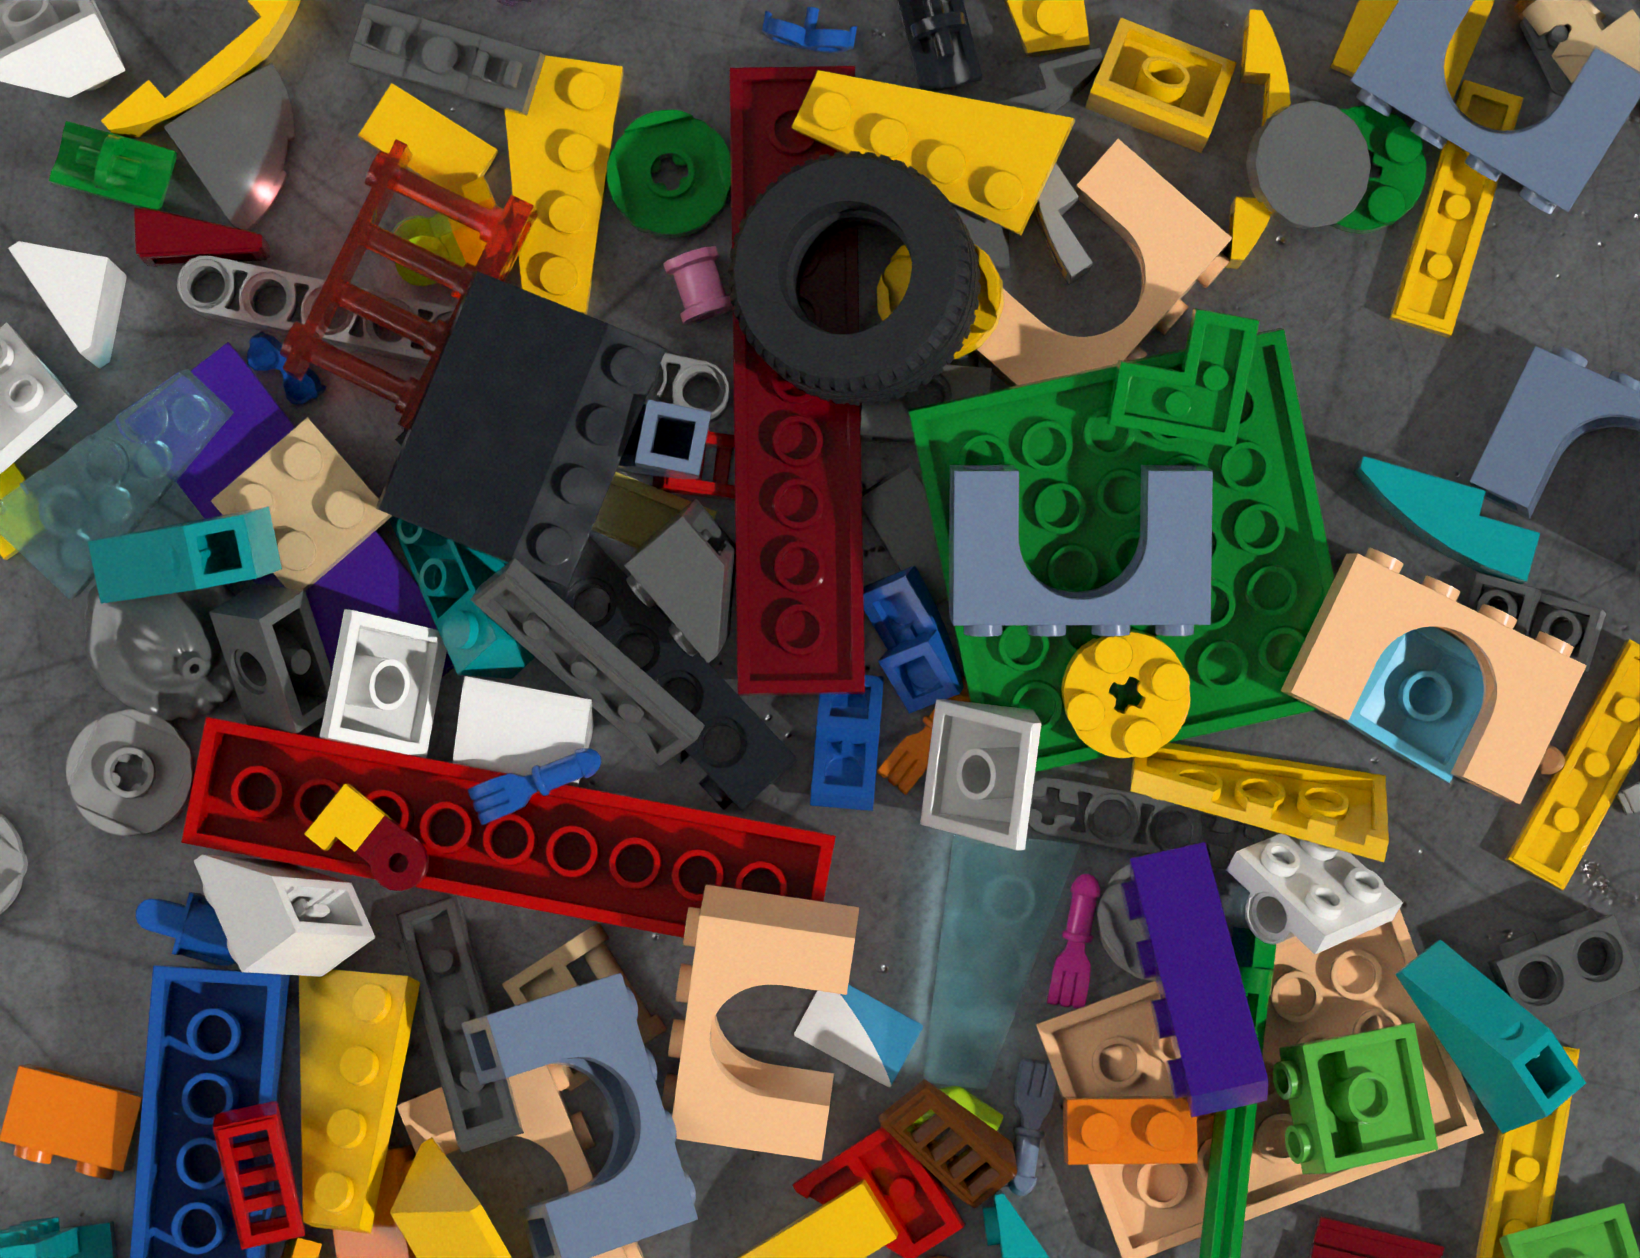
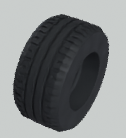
(796, 219)

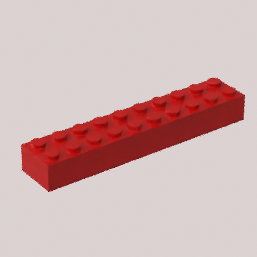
(559, 854)

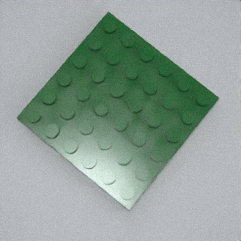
(1085, 526)

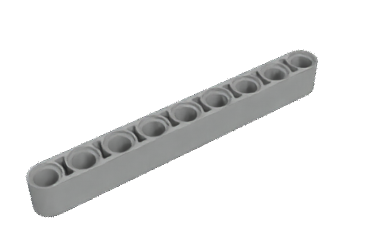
(358, 334)

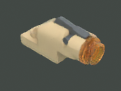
(1566, 33)

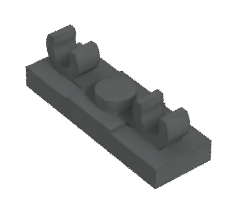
(446, 58)

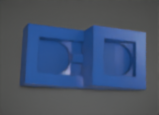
(918, 647)
(847, 748)

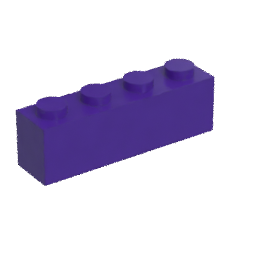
(1197, 980)

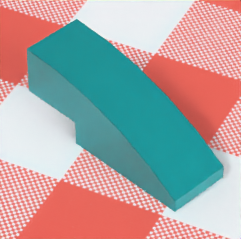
(1449, 519)

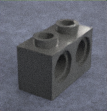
(1568, 986)

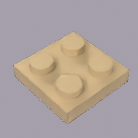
(313, 500)

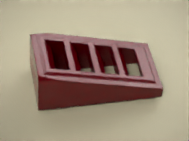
(176, 239)

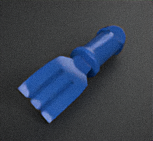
(513, 791)

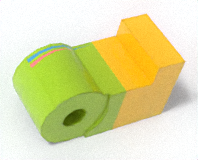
(445, 235)

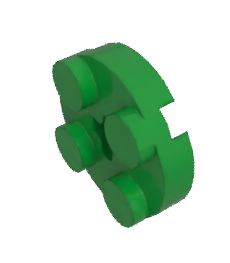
(638, 156)
(1400, 166)

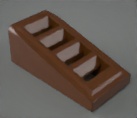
(976, 1171)

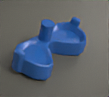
(265, 355)

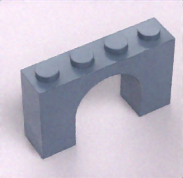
(1548, 158)
(1545, 414)
(1161, 586)
(643, 1180)

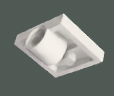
(29, 398)
(1309, 893)

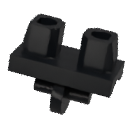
(940, 43)

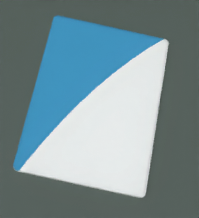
(859, 1032)

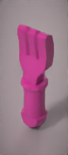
(1072, 967)

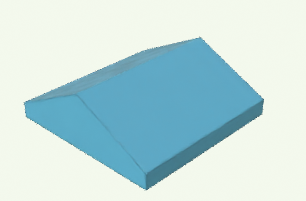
(1422, 700)

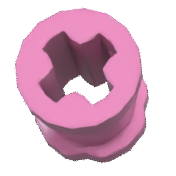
(699, 284)

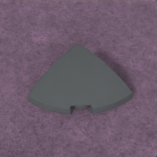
(240, 144)

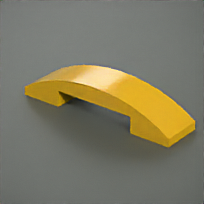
(1265, 66)
(148, 110)

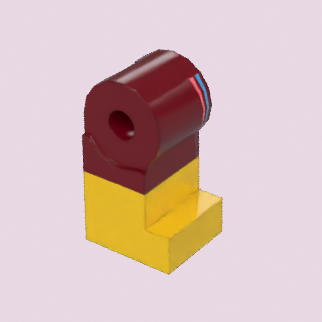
(394, 854)

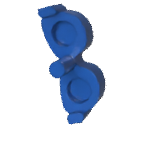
(808, 37)

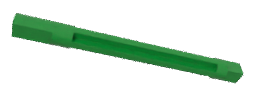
(1235, 1127)

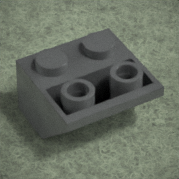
(691, 578)

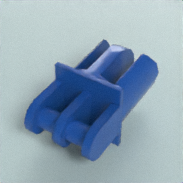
(193, 926)

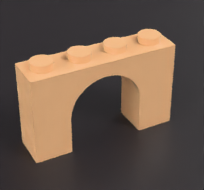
(1173, 251)
(1523, 677)
(741, 944)
(543, 1119)

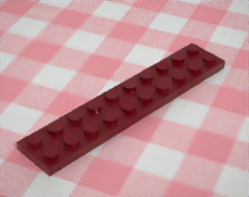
(793, 450)

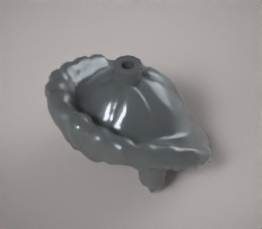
(160, 651)

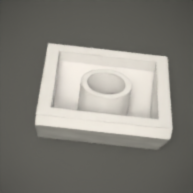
(80, 292)
(384, 684)
(518, 727)
(981, 771)

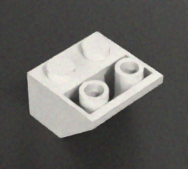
(283, 915)

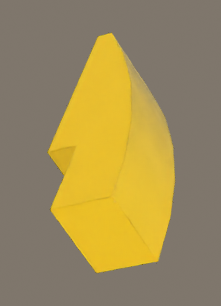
(841, 1228)

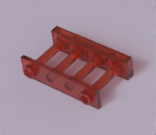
(500, 228)

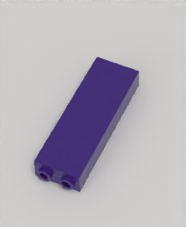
(366, 579)

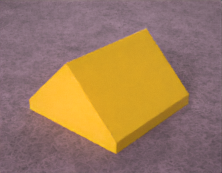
(1160, 85)
(442, 1213)

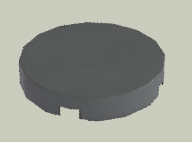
(1308, 165)

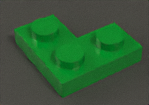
(1202, 398)

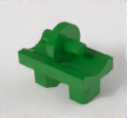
(113, 167)

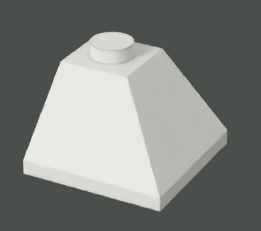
(56, 46)

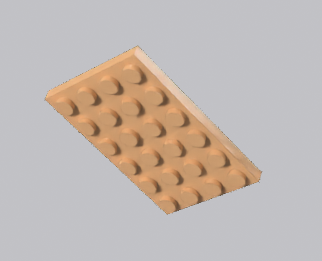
(1337, 992)

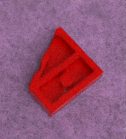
(901, 1185)

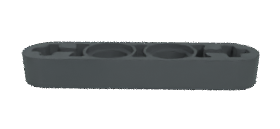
(1144, 816)

